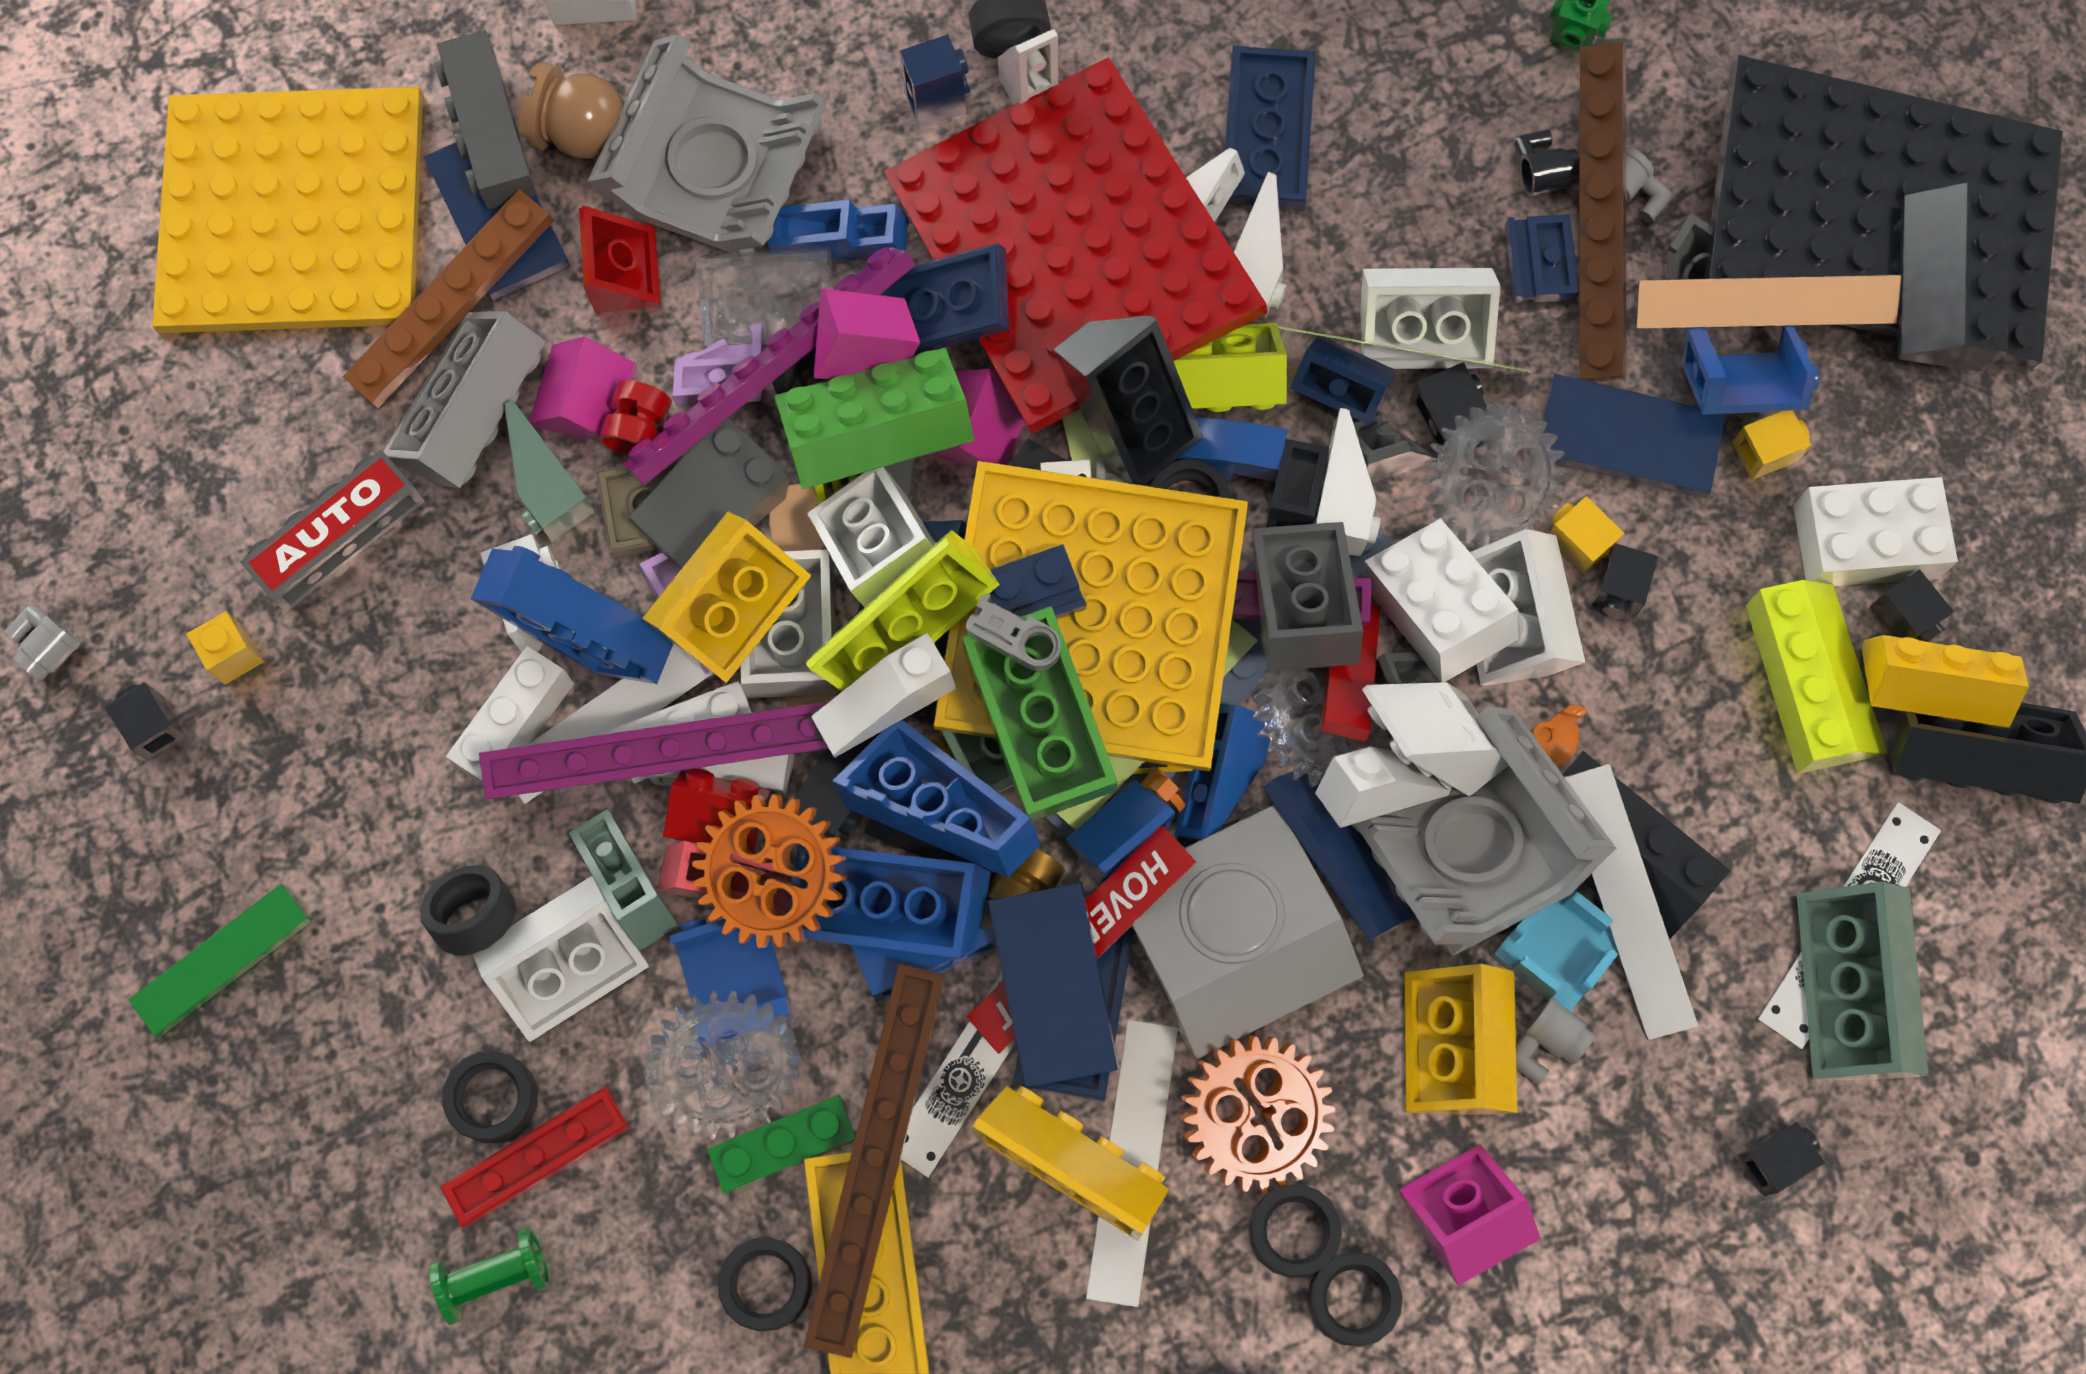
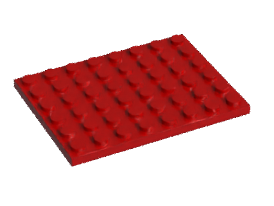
(1089, 230)

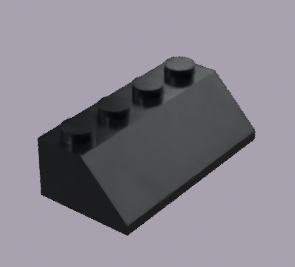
(1954, 276)
(1129, 395)
(2034, 757)
(1676, 865)

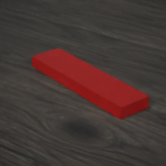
(1344, 701)
(534, 1157)

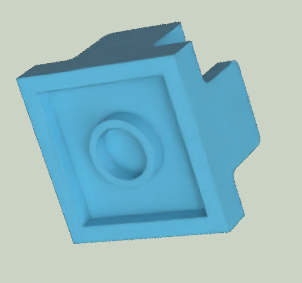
(1560, 949)

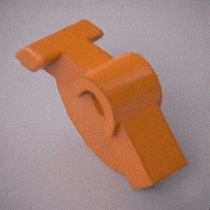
(1560, 734)
(1164, 788)

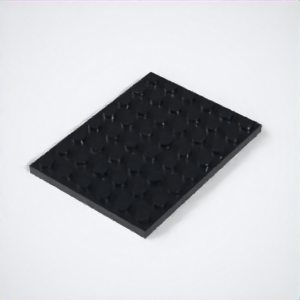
(1820, 176)

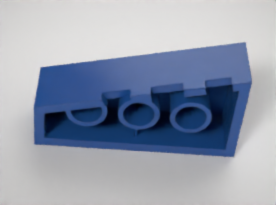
(571, 616)
(934, 798)

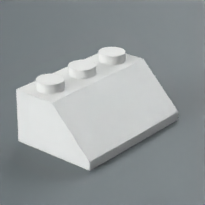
(1429, 312)
(1534, 579)
(559, 960)

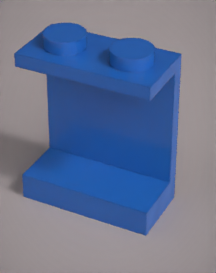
(1749, 380)
(723, 965)

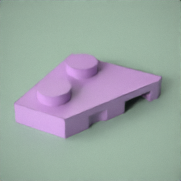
(704, 368)

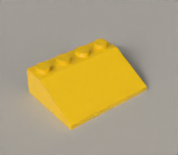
(1071, 1161)

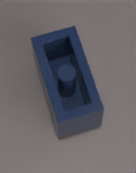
(935, 80)
(1343, 379)

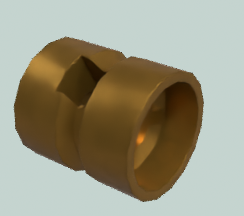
(1034, 874)

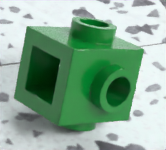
(1579, 22)

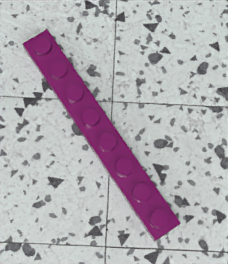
(756, 372)
(650, 751)

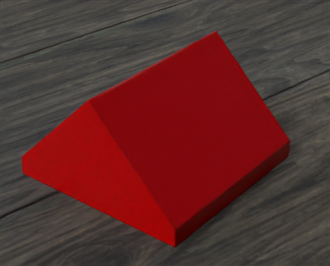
(618, 262)

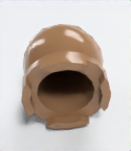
(568, 111)

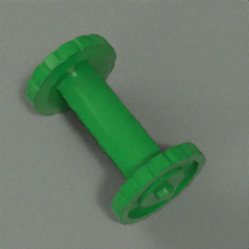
(489, 1275)

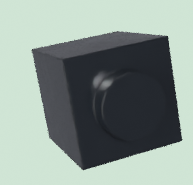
(1624, 581)
(1913, 609)
(145, 720)
(1782, 1158)

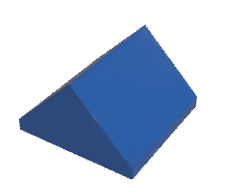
(1119, 830)

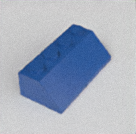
(901, 903)

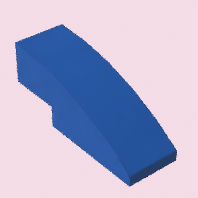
(842, 226)
(1239, 448)

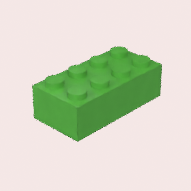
(874, 418)
(1042, 725)

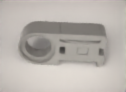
(1009, 634)

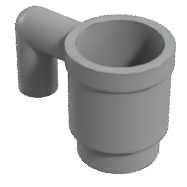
(1640, 175)
(45, 646)
(1557, 1032)

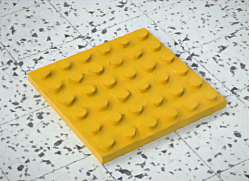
(288, 210)
(1156, 595)

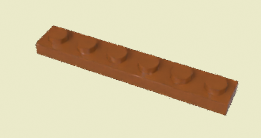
(448, 298)

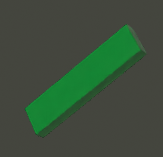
(219, 960)

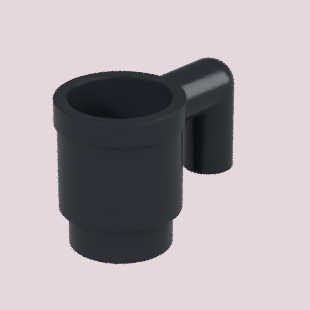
(1545, 169)

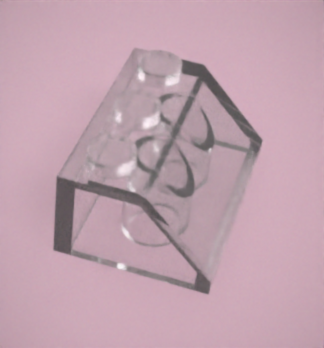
(758, 292)

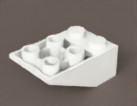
(1437, 732)

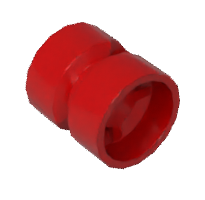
(636, 415)

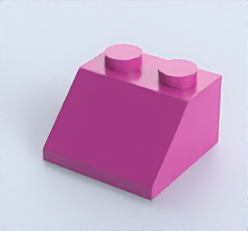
(1470, 1214)

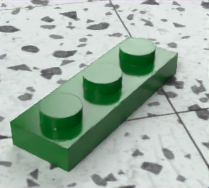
(781, 1144)

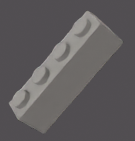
(465, 398)

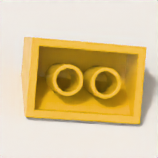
(727, 596)
(1944, 680)
(1460, 1041)

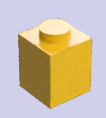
(1772, 443)
(1584, 534)
(225, 647)

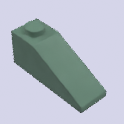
(542, 483)
(623, 880)

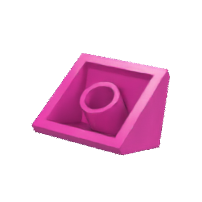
(861, 332)
(579, 387)
(993, 421)

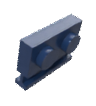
(1542, 258)
(1039, 583)

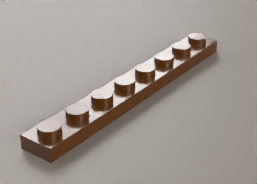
(1602, 213)
(874, 1162)

